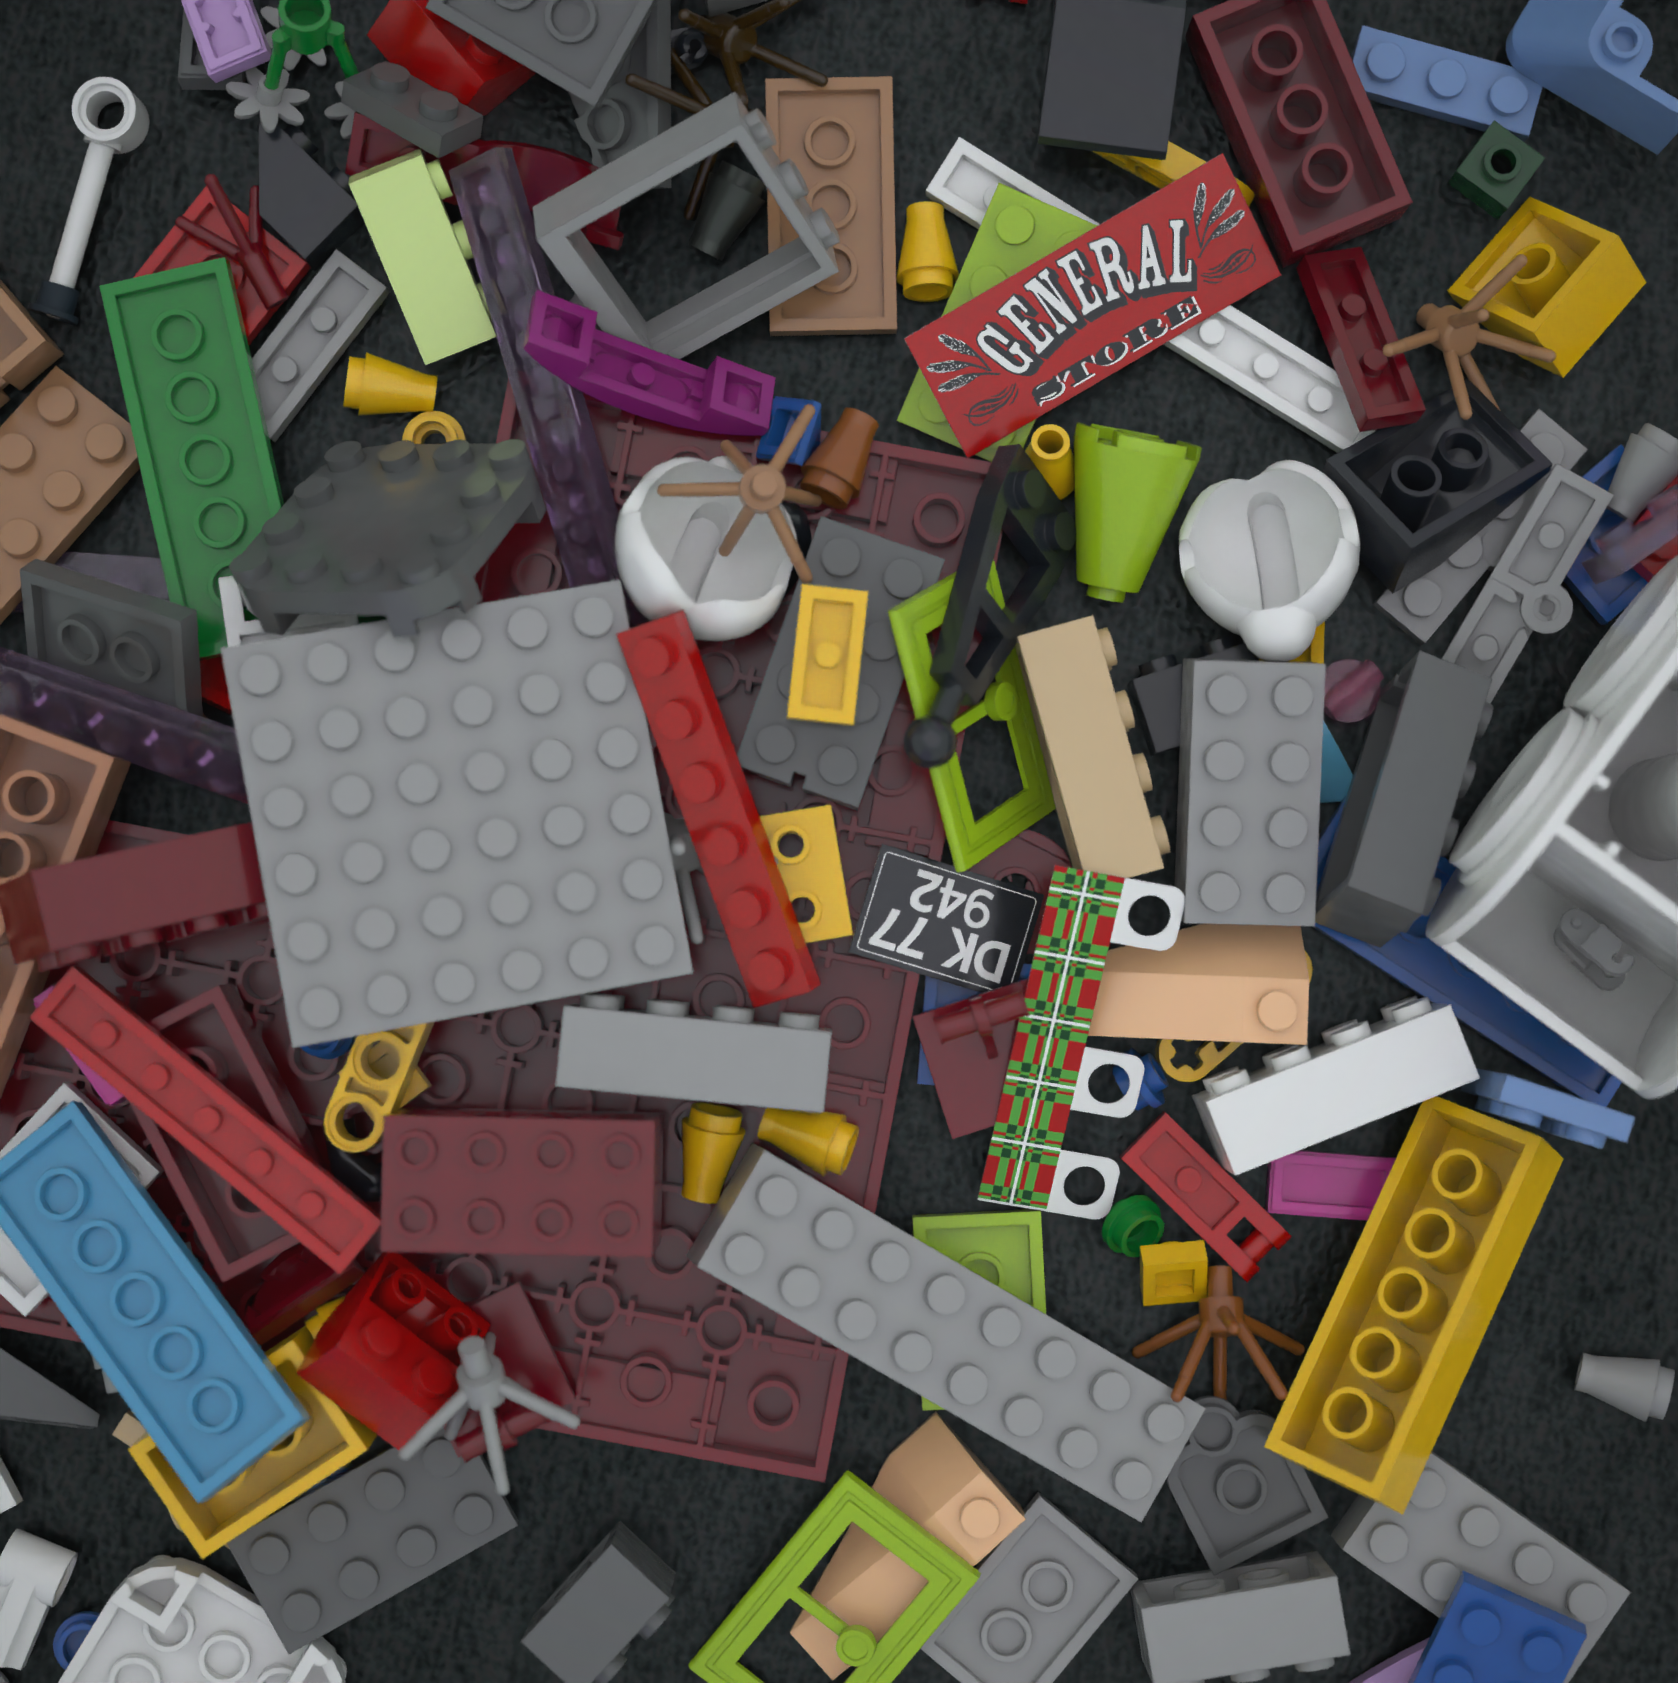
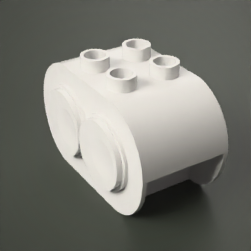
(1590, 828)

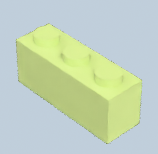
(424, 254)

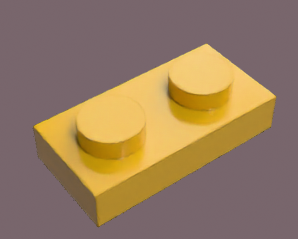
(827, 655)

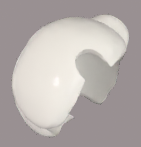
(1271, 556)
(673, 558)

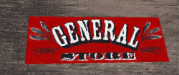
(1093, 306)

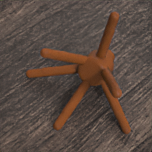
(1221, 1317)

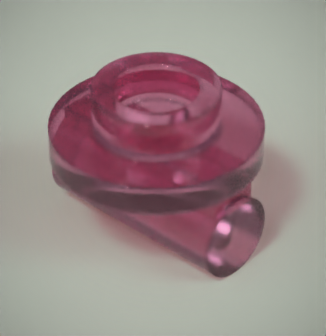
(1351, 690)

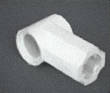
(30, 1583)

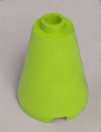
(1124, 504)

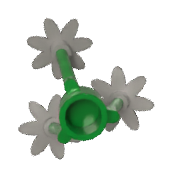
(302, 29)

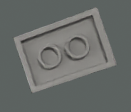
(1033, 1602)

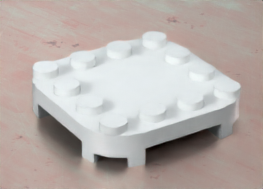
(192, 1627)

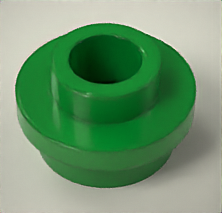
(1132, 1224)

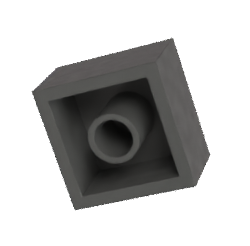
(600, 1608)

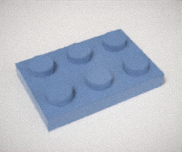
(1548, 1109)

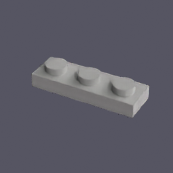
(313, 338)

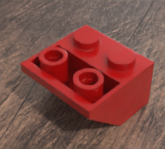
(446, 55)
(392, 1349)

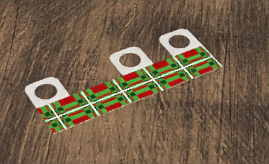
(1049, 1053)

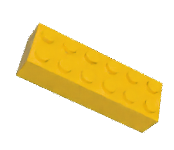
(1415, 1302)

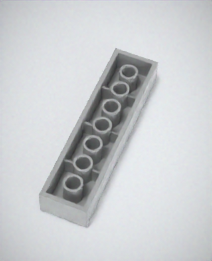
(944, 1332)

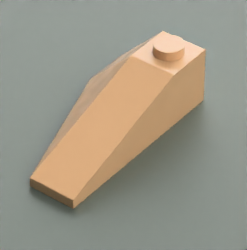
(1209, 987)
(941, 1489)

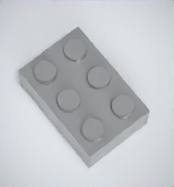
(1241, 1620)

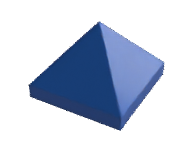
(782, 417)

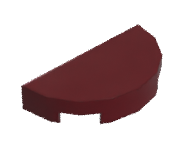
(293, 1288)

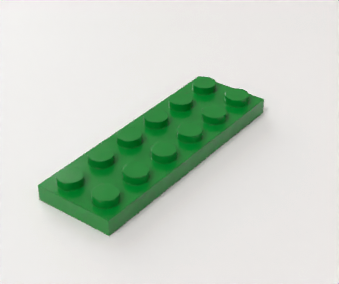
(194, 428)

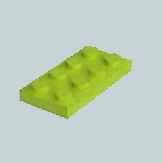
(1010, 238)

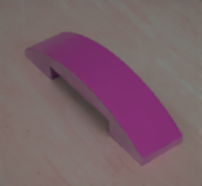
(642, 380)

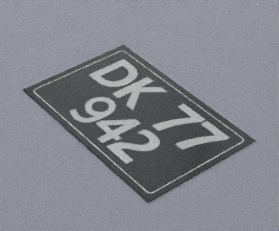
(945, 921)

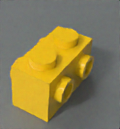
(815, 871)

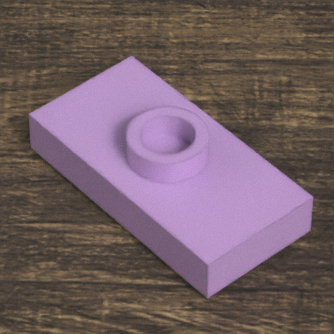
(227, 36)

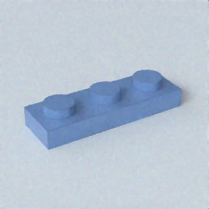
(1444, 83)

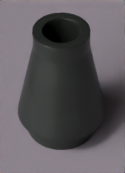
(726, 209)

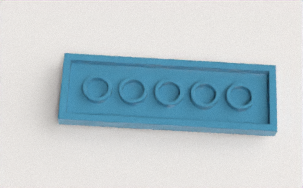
(143, 1303)

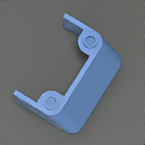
(1595, 61)

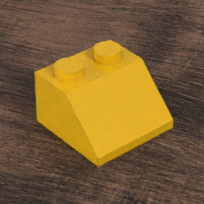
(1566, 291)

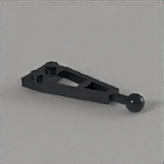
(1043, 532)

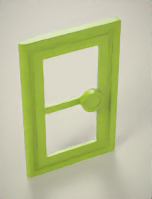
(1003, 701)
(846, 1502)

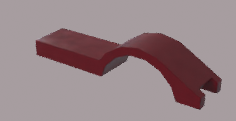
(540, 169)

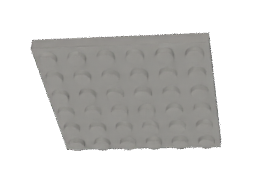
(456, 813)

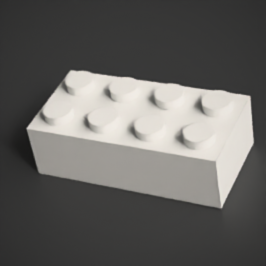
(1335, 1085)

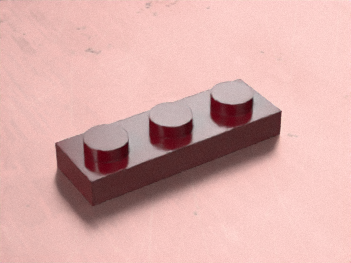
(1355, 332)

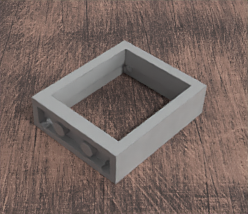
(725, 303)

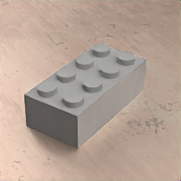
(1249, 791)
(693, 1055)
(1465, 1527)

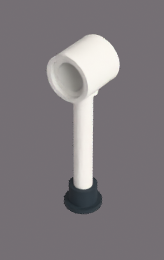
(57, 296)

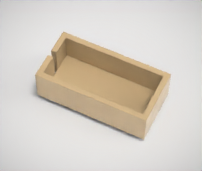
(1087, 750)

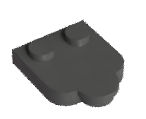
(1236, 1489)

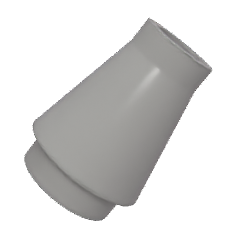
(1643, 471)
(1628, 1384)

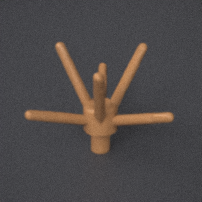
(1458, 332)
(760, 492)

